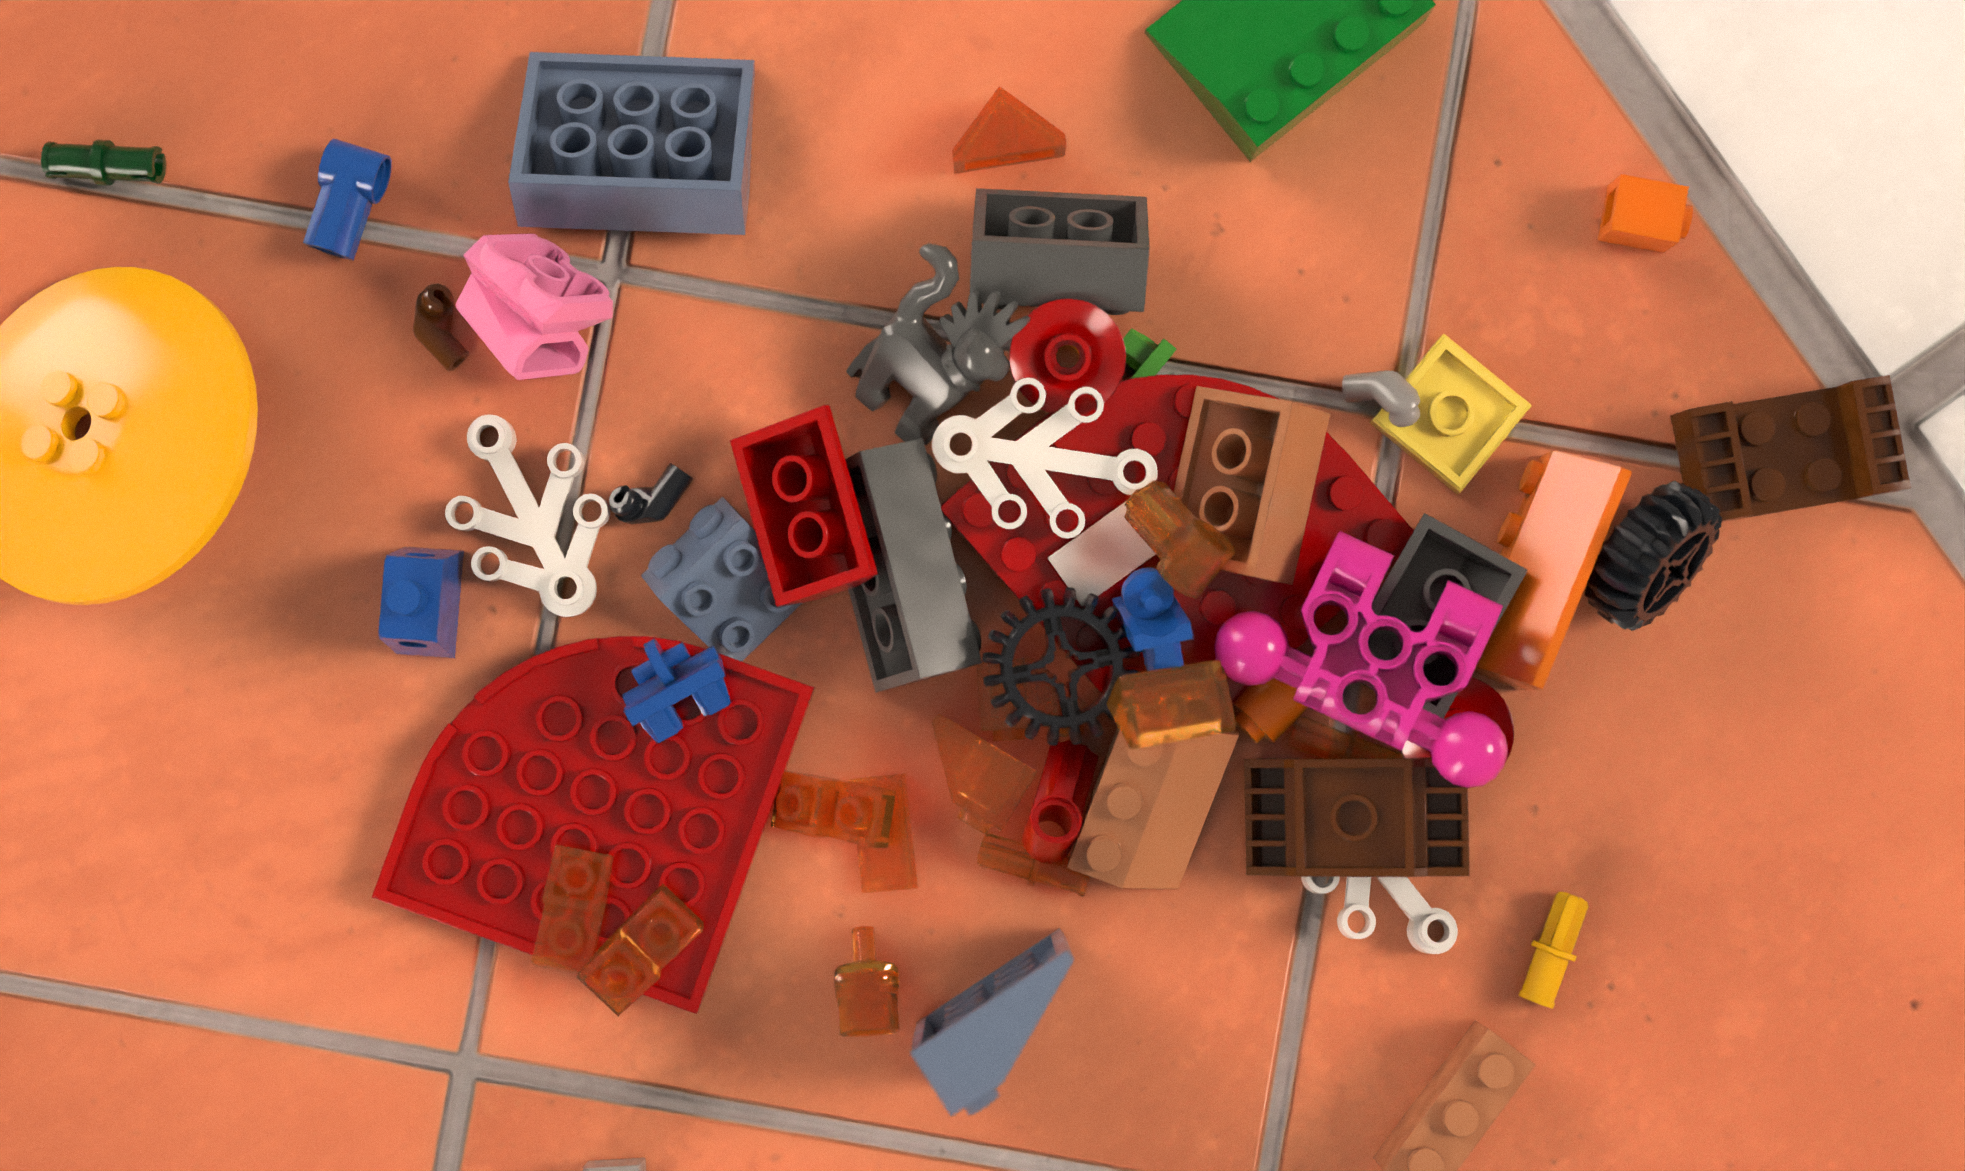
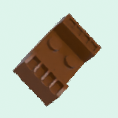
(1794, 449)
(1354, 818)

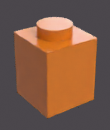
(1645, 213)

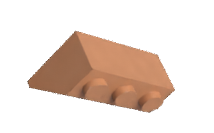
(1252, 476)
(1149, 810)

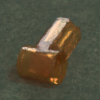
(1188, 547)

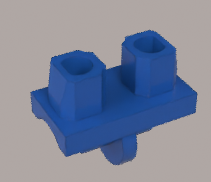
(1153, 619)
(654, 698)

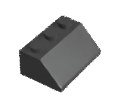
(1417, 581)

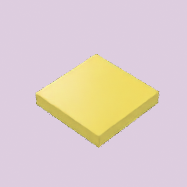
(1461, 414)

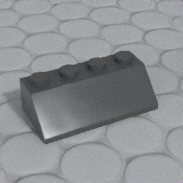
(916, 606)

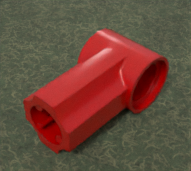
(1059, 799)

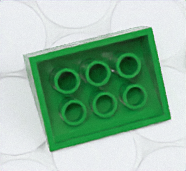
(1277, 60)

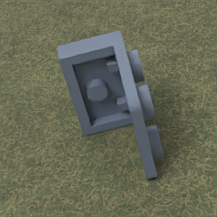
(718, 582)

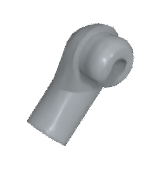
(1388, 390)

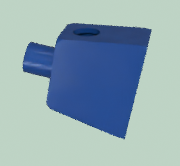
(421, 601)

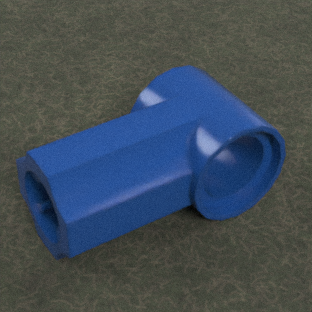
(349, 184)

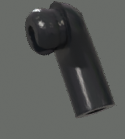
(650, 503)

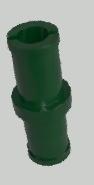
(103, 162)

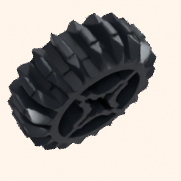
(1653, 555)
(1051, 617)

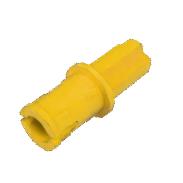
(1554, 949)

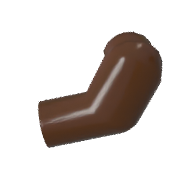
(433, 326)

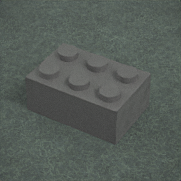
(1060, 248)

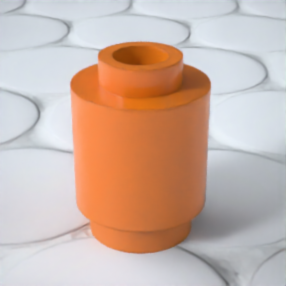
(1267, 710)

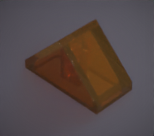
(1007, 135)

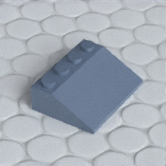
(634, 143)
(979, 1033)

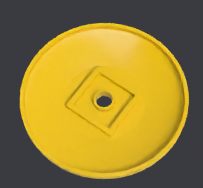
(163, 444)

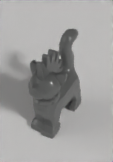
(923, 362)

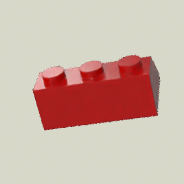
(804, 508)

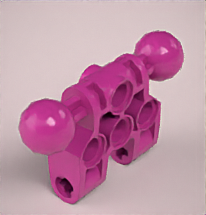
(1464, 747)

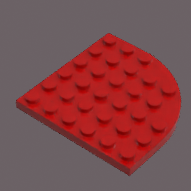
(1154, 417)
(558, 763)

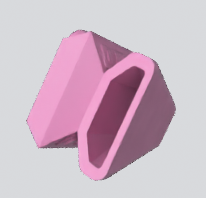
(531, 304)

